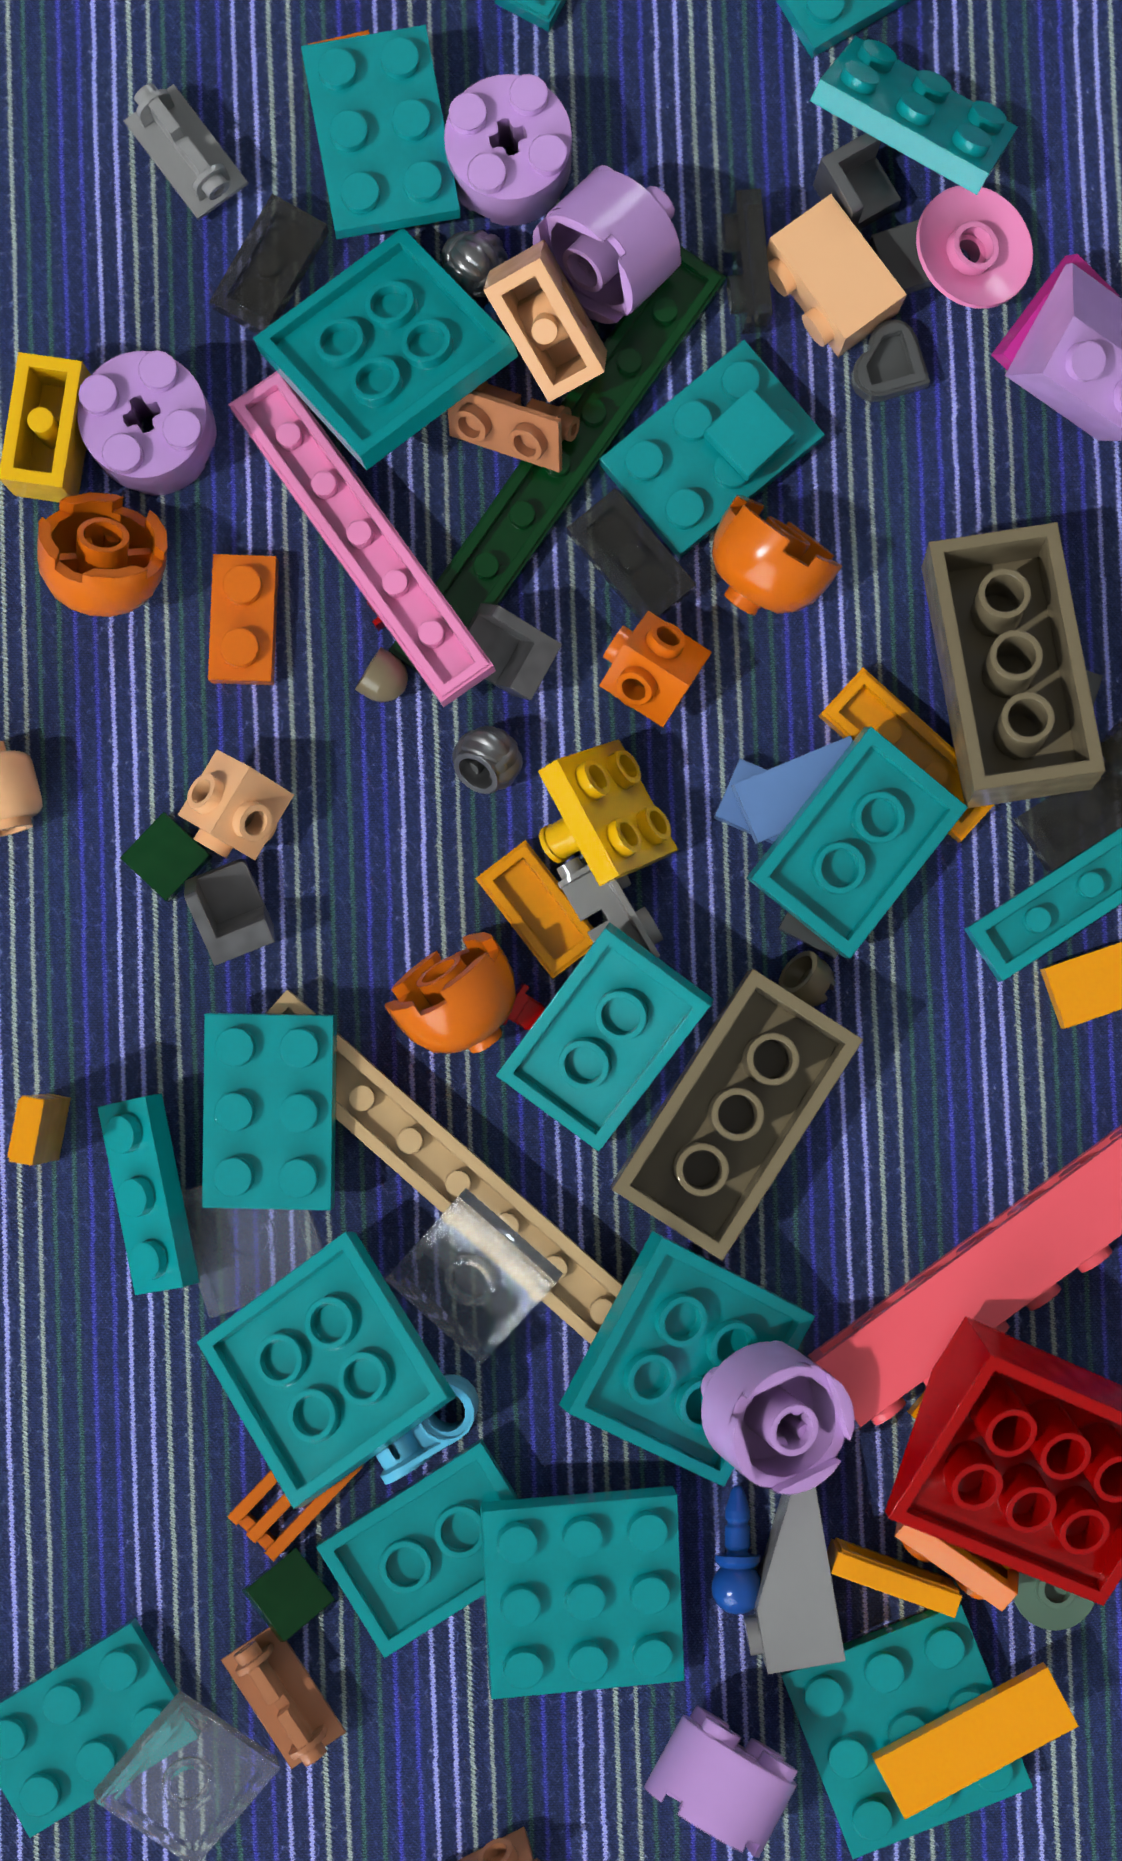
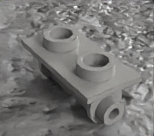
(184, 149)
(589, 898)

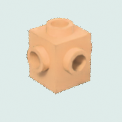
(234, 807)

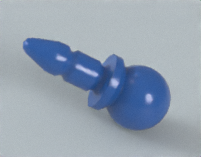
(736, 1581)

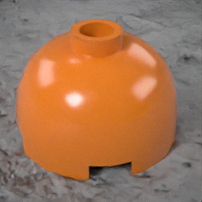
(101, 554)
(769, 561)
(456, 999)

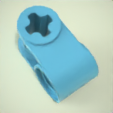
(429, 1436)

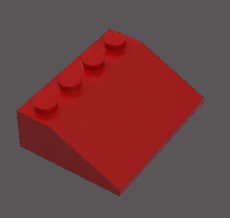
(1018, 1462)

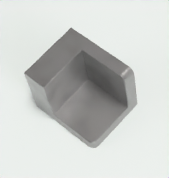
(857, 181)
(514, 648)
(229, 911)

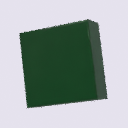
(166, 857)
(288, 1594)

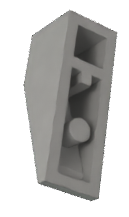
(796, 1601)

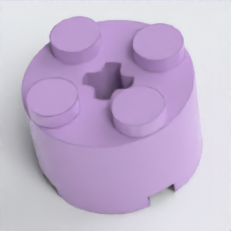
(513, 114)
(612, 242)
(112, 414)
(776, 1416)
(722, 1785)

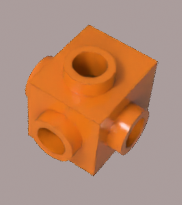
(652, 667)

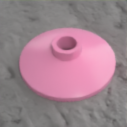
(990, 234)

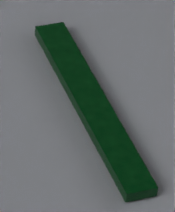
(539, 497)

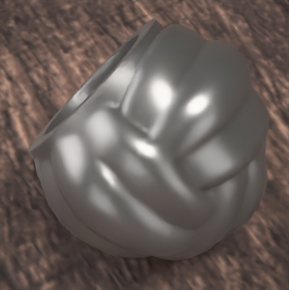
(470, 257)
(487, 759)

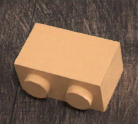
(833, 276)

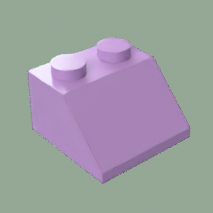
(1076, 355)

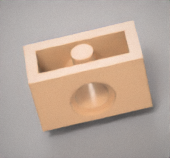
(546, 321)

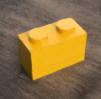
(42, 435)

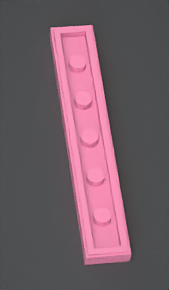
(362, 539)

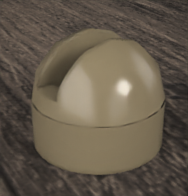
(384, 677)
(808, 978)

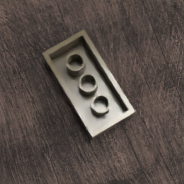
(1012, 665)
(736, 1113)

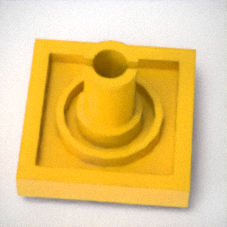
(604, 813)

